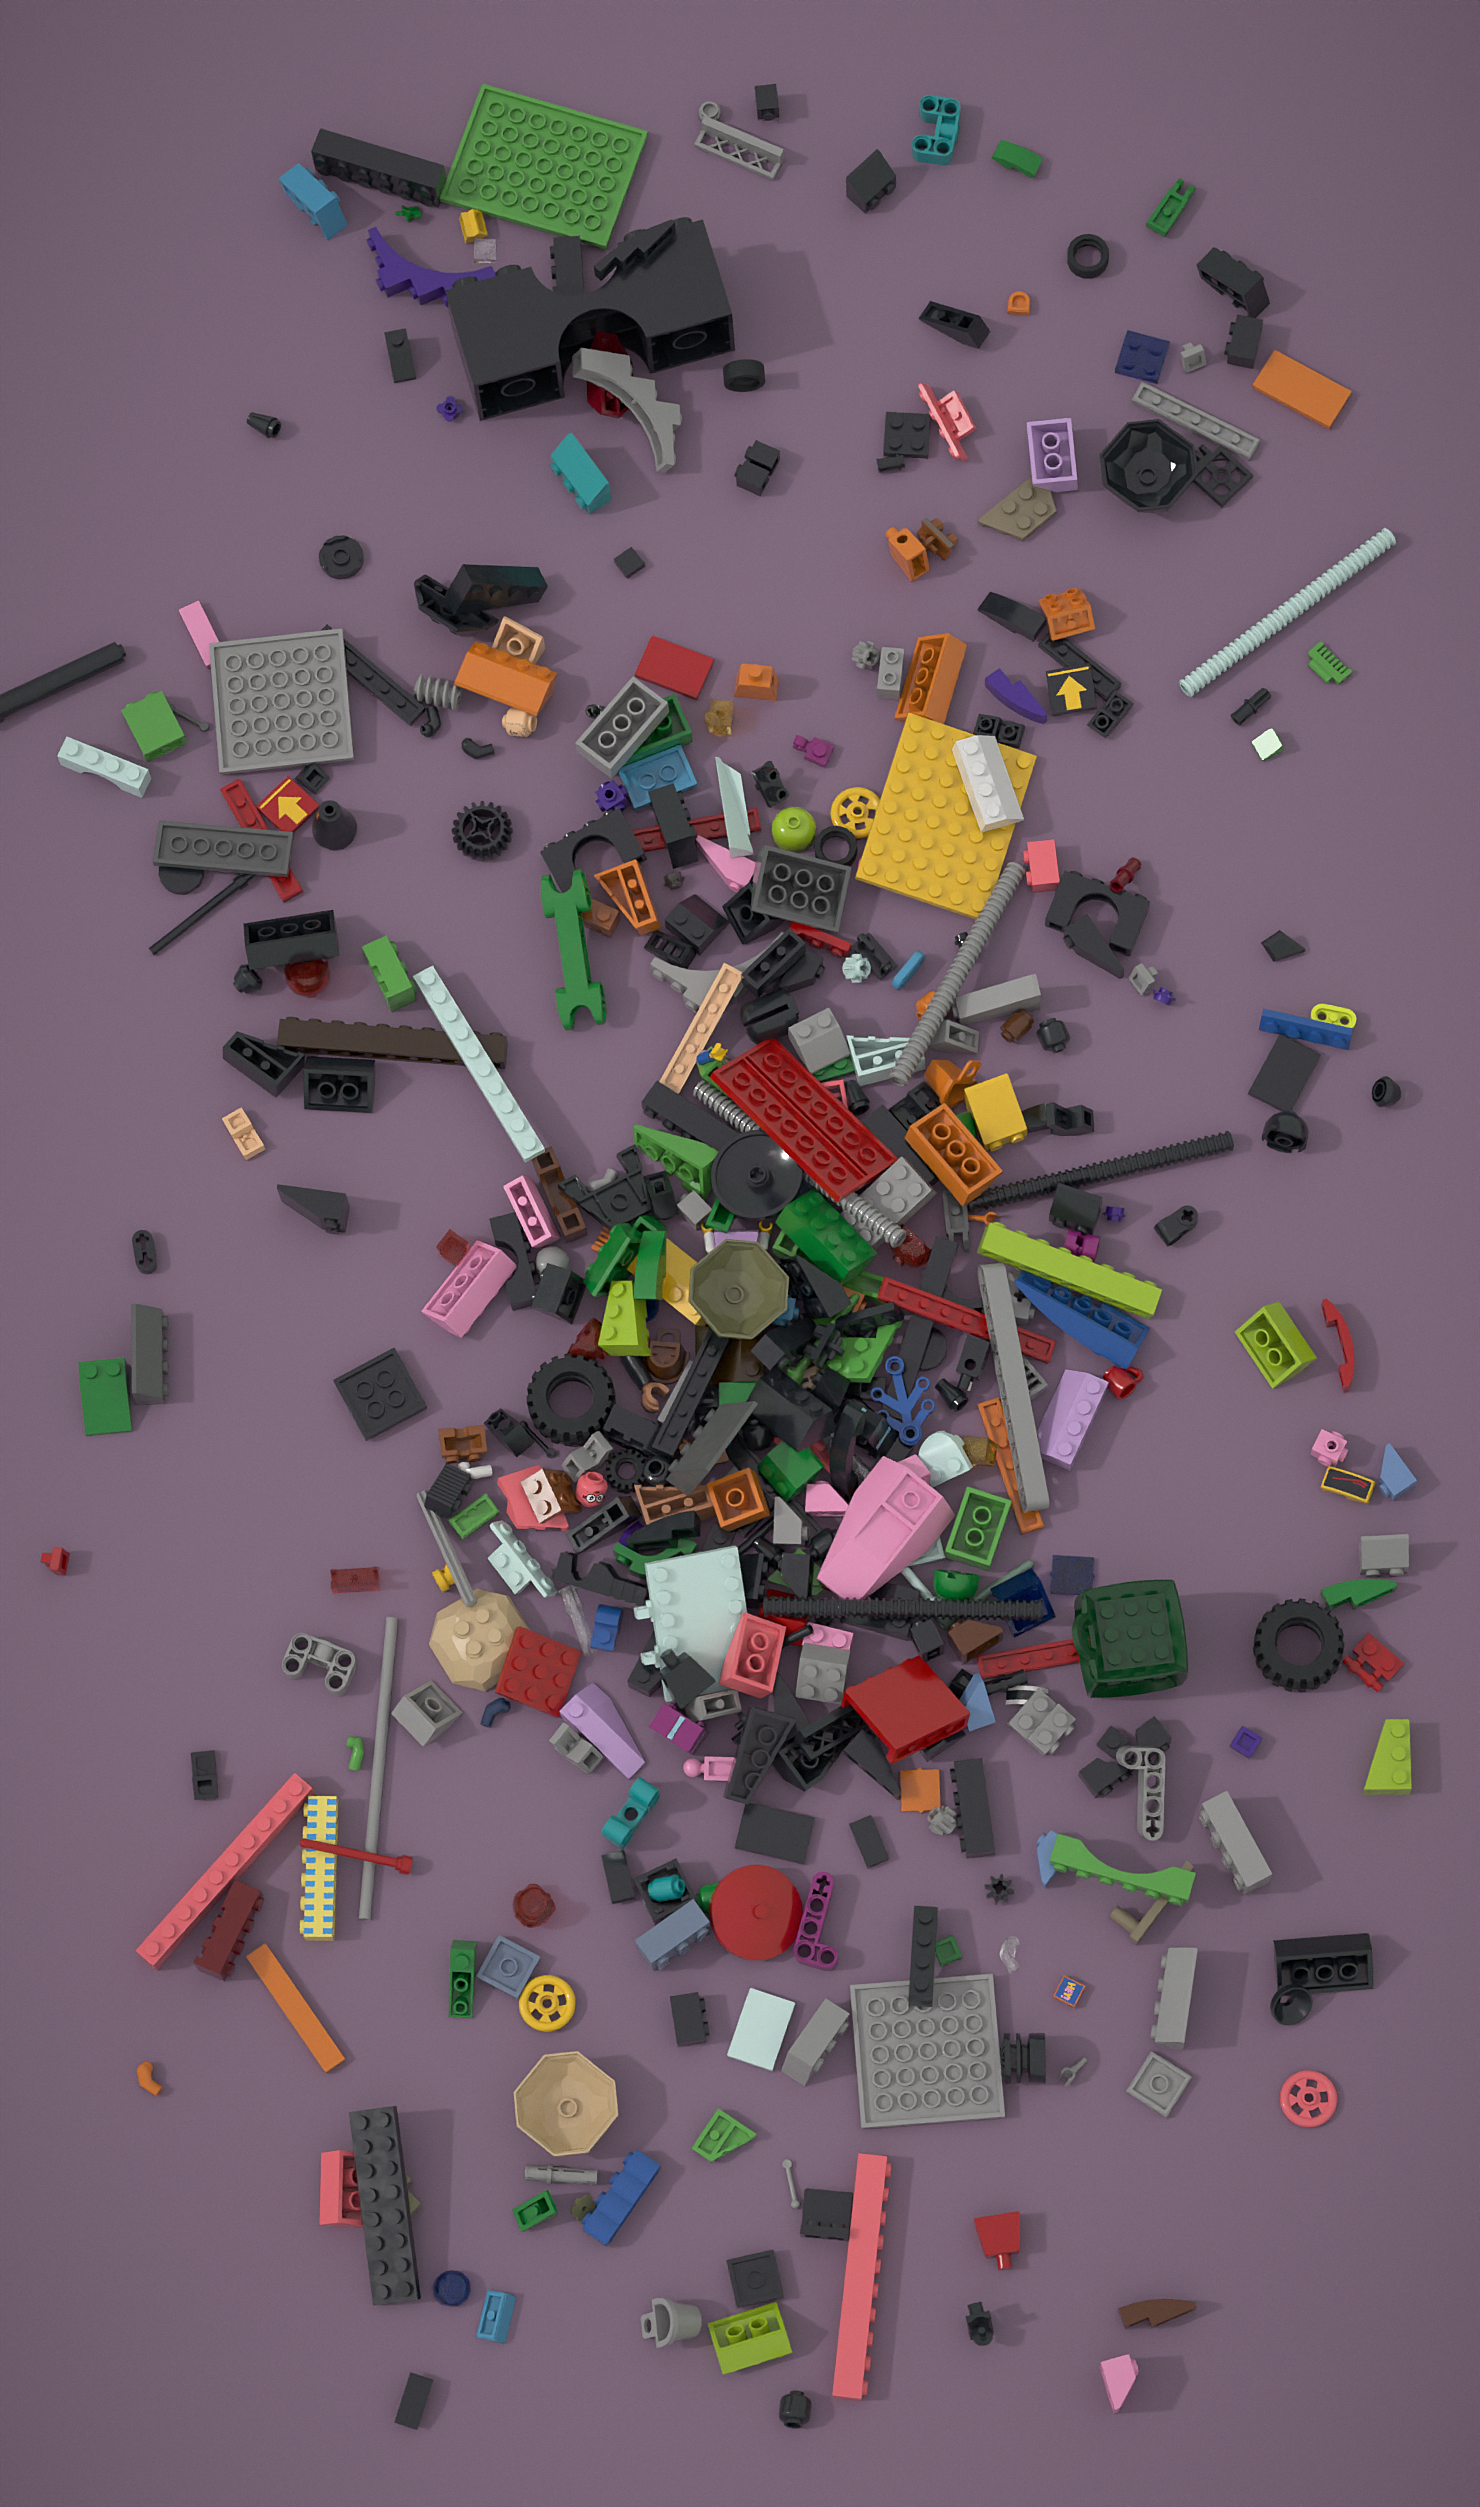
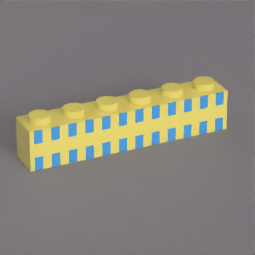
(320, 1870)

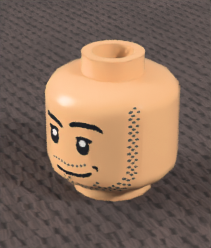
(519, 722)

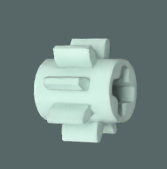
(856, 968)

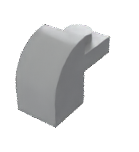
(587, 1458)
(575, 1749)

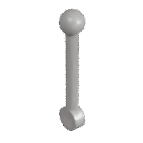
(795, 2204)

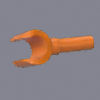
(988, 1218)

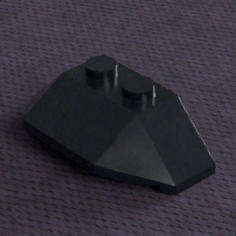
(433, 603)

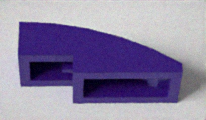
(1015, 696)

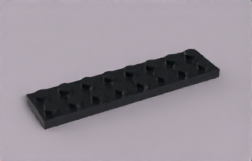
(385, 2205)

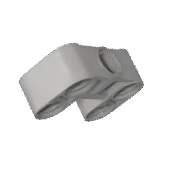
(323, 1655)

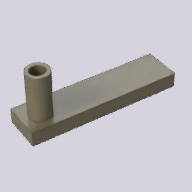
(1137, 1928)

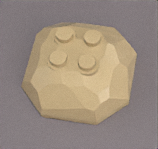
(475, 1639)
(566, 2104)

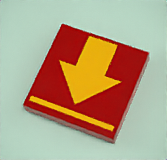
(288, 806)

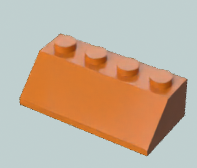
(931, 677)
(506, 678)
(953, 1154)

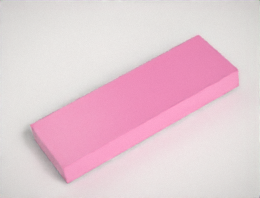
(199, 629)

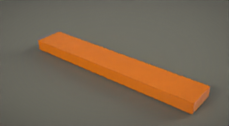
(995, 1426)
(295, 2008)

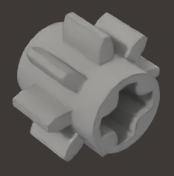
(865, 654)
(942, 1820)

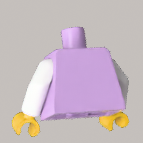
(713, 1237)

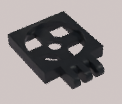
(1206, 461)

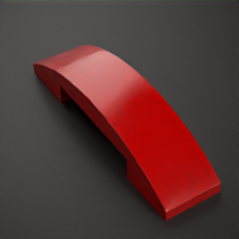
(1334, 1318)

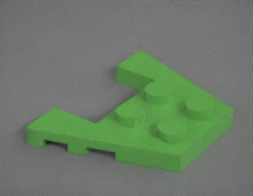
(861, 1354)

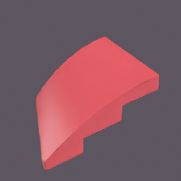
(518, 1505)

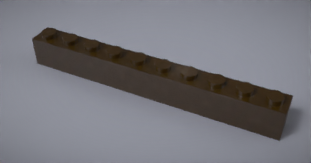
(382, 1042)

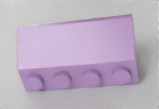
(1070, 1417)

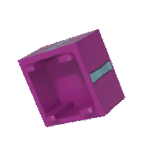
(679, 1728)

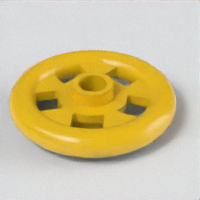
(839, 810)
(560, 1988)

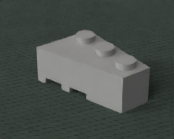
(815, 2042)

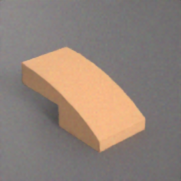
(243, 1133)

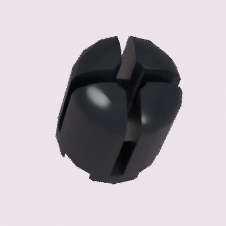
(769, 1016)

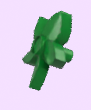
(410, 212)

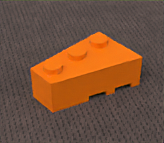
(632, 895)

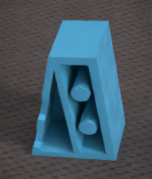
(314, 199)

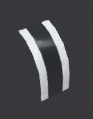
(1021, 1694)

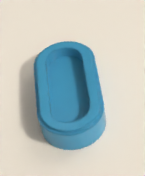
(908, 970)

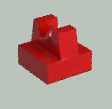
(56, 1561)

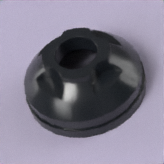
(1295, 2009)

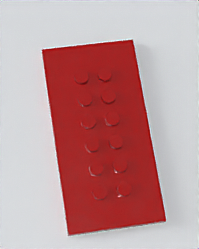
(804, 1118)

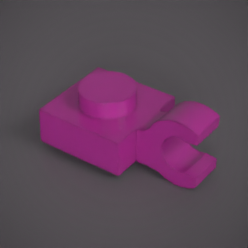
(816, 751)

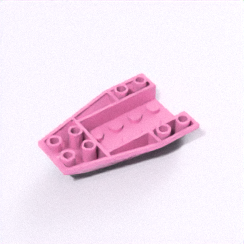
(884, 1530)

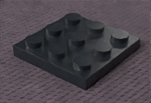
(380, 1394)

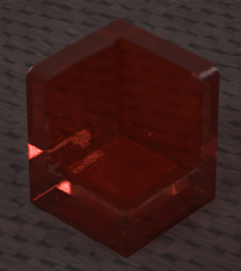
(452, 1247)

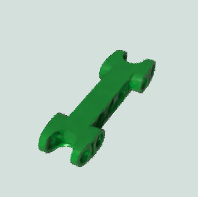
(578, 988)

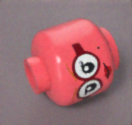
(591, 1489)

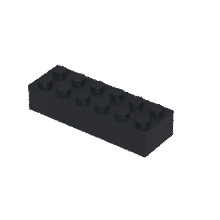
(378, 168)

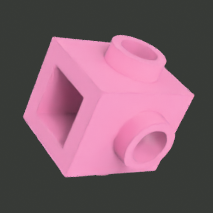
(1333, 1441)

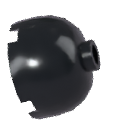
(1285, 1132)

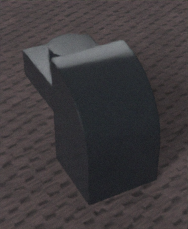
(1069, 1121)

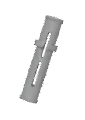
(557, 2174)

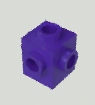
(618, 800)

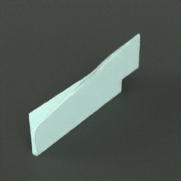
(734, 810)

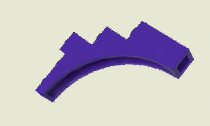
(399, 274)

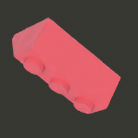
(339, 2190)

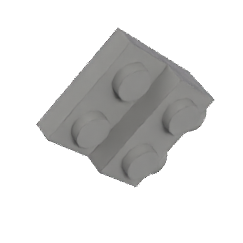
(1042, 1722)

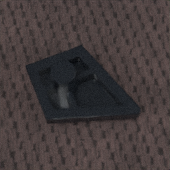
(1281, 946)

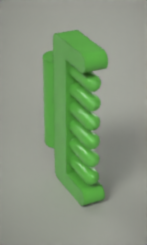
(1323, 666)

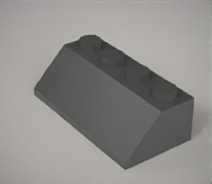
(148, 1354)

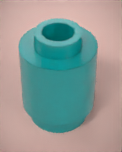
(666, 1888)

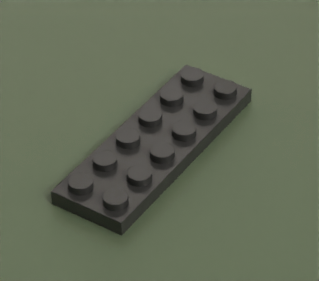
(223, 848)

